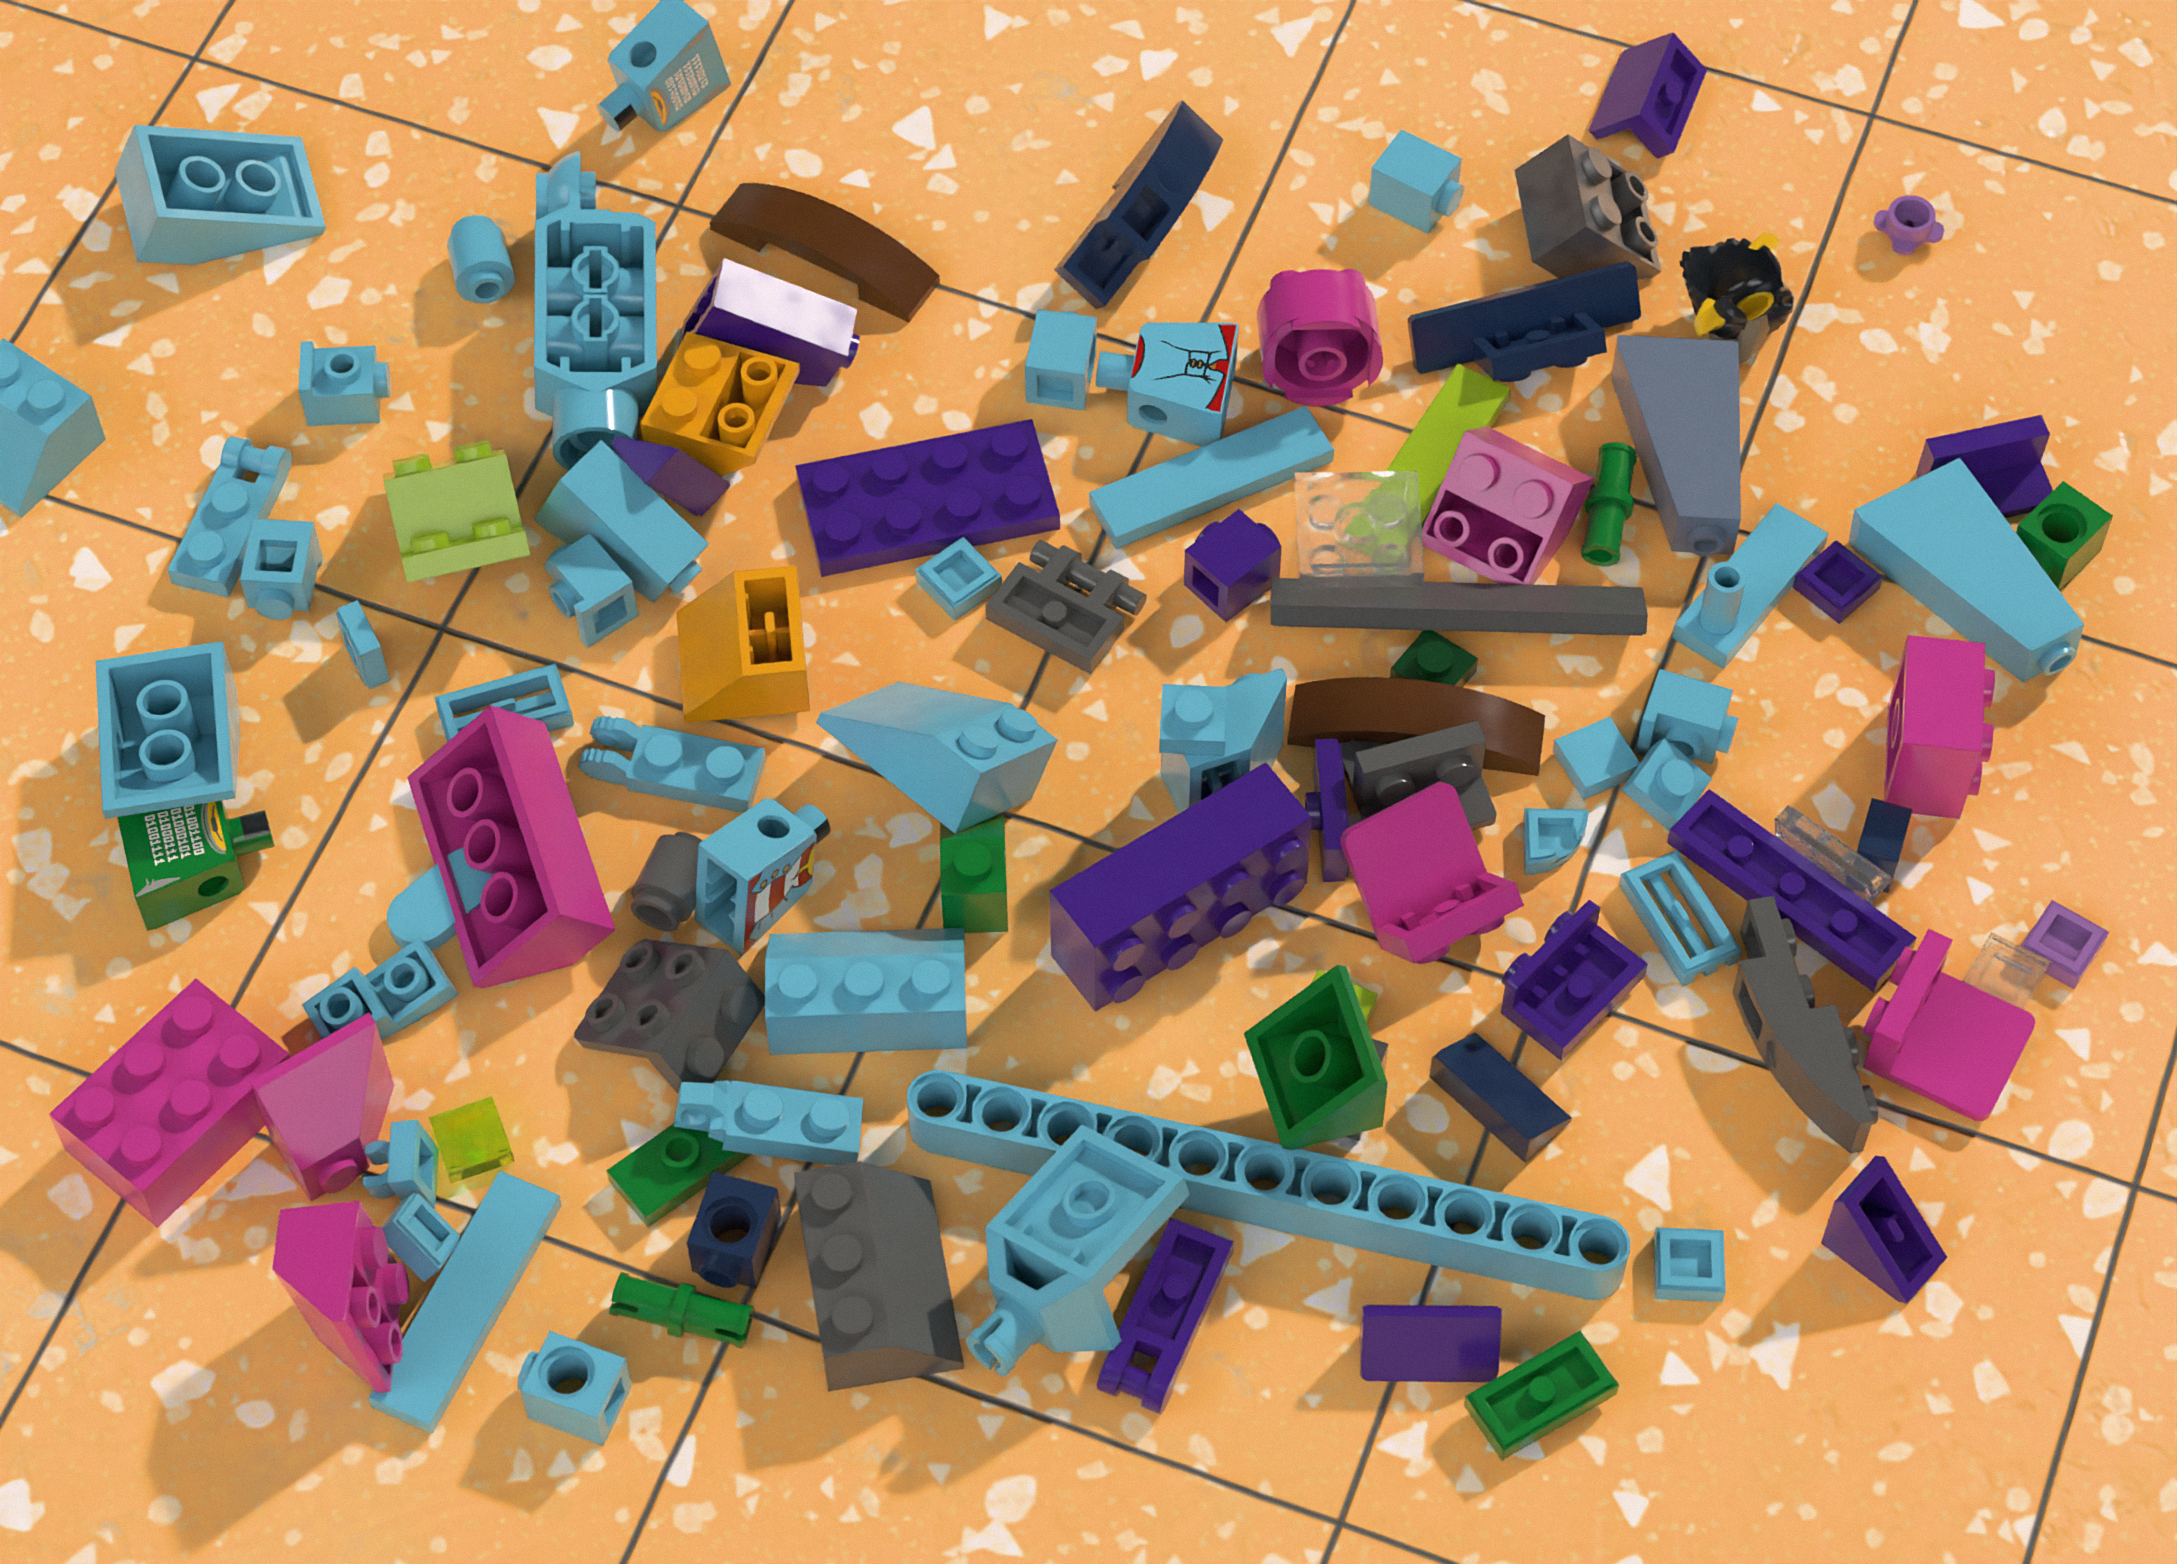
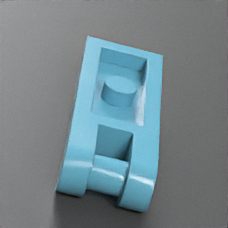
(218, 535)

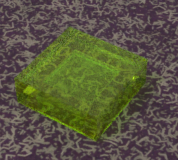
(471, 1139)

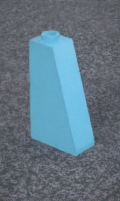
(1970, 568)

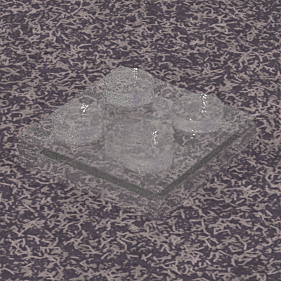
(1358, 529)

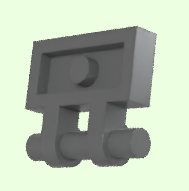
(1058, 618)

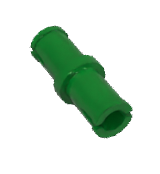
(1609, 504)
(681, 1310)

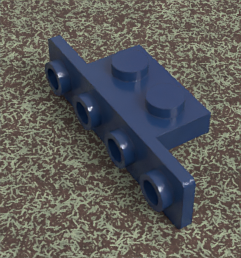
(1528, 326)

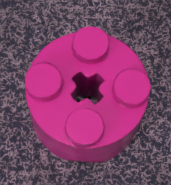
(1319, 335)

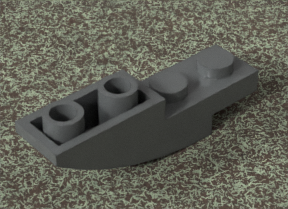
(1800, 1043)

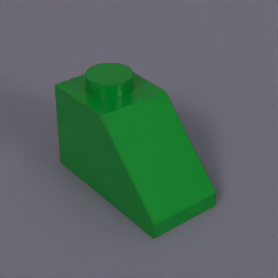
(974, 877)

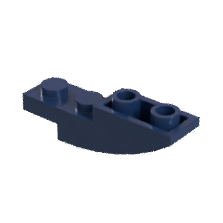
(1143, 207)

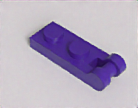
(1166, 1313)

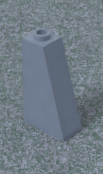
(1686, 432)

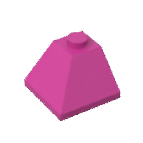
(328, 1106)

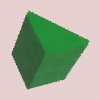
(1319, 1064)

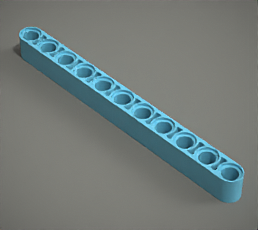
(1300, 1178)

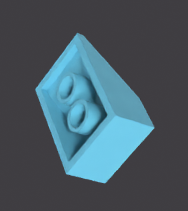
(214, 193)
(167, 729)
(945, 749)

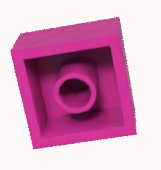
(1938, 726)

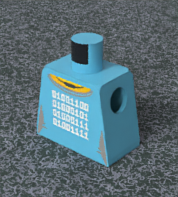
(664, 69)

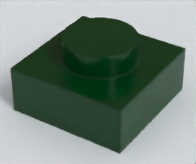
(1435, 660)

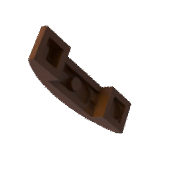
(831, 238)
(1406, 708)

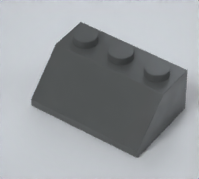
(876, 1275)

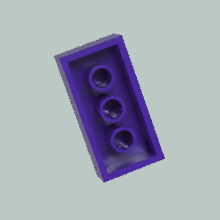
(1180, 887)

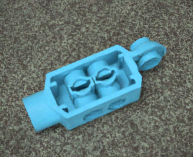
(591, 313)

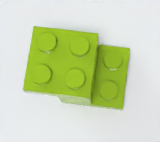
(454, 511)

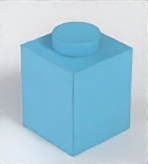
(1416, 182)

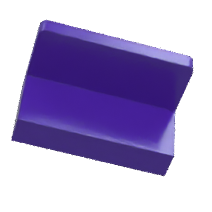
(1651, 94)
(2002, 460)

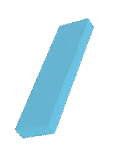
(1210, 477)
(467, 1300)

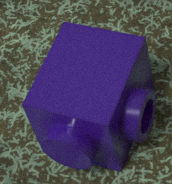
(1232, 564)

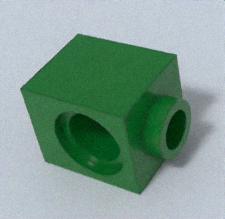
(2064, 533)

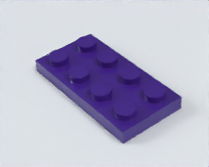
(926, 497)

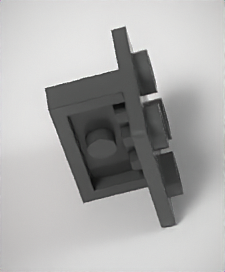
(1394, 771)

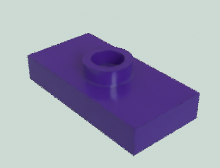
(1329, 808)

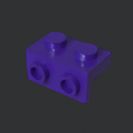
(1569, 981)

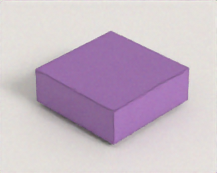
(2067, 942)

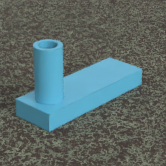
(1748, 585)

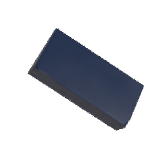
(1498, 1095)

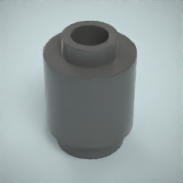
(667, 882)

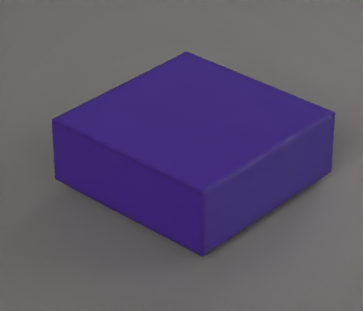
(1837, 582)

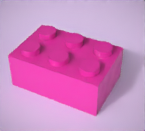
(170, 1103)

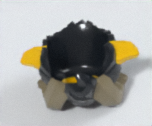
(1737, 291)

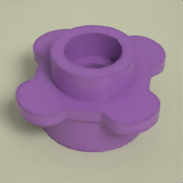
(1909, 224)

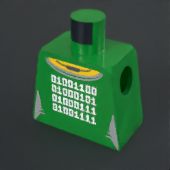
(188, 857)

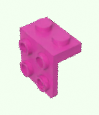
(1425, 876)
(1945, 1034)

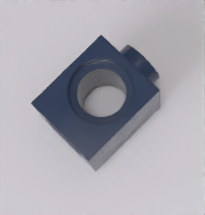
(727, 1206)

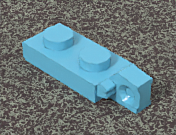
(773, 1120)

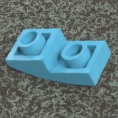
(393, 993)

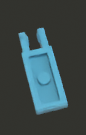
(675, 764)

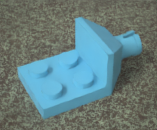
(1065, 1244)

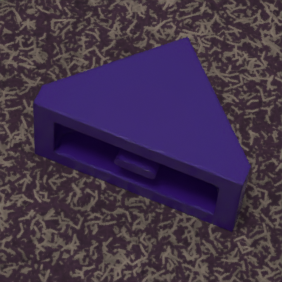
(1883, 1232)

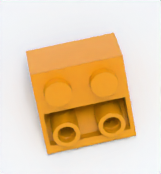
(718, 402)
(744, 647)

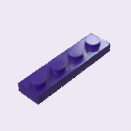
(1819, 906)

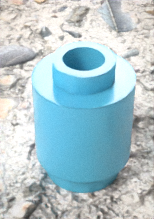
(480, 259)

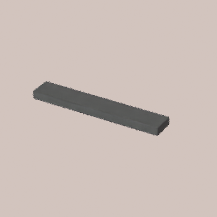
(1463, 608)

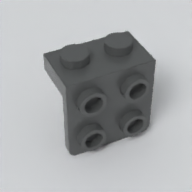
(676, 1008)

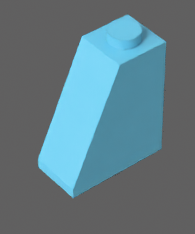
(627, 520)

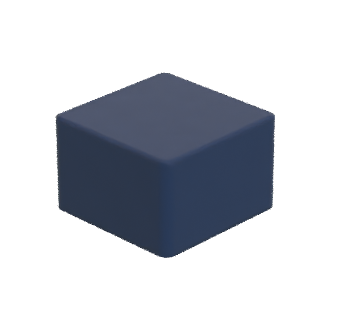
(1884, 835)

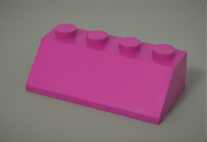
(511, 811)

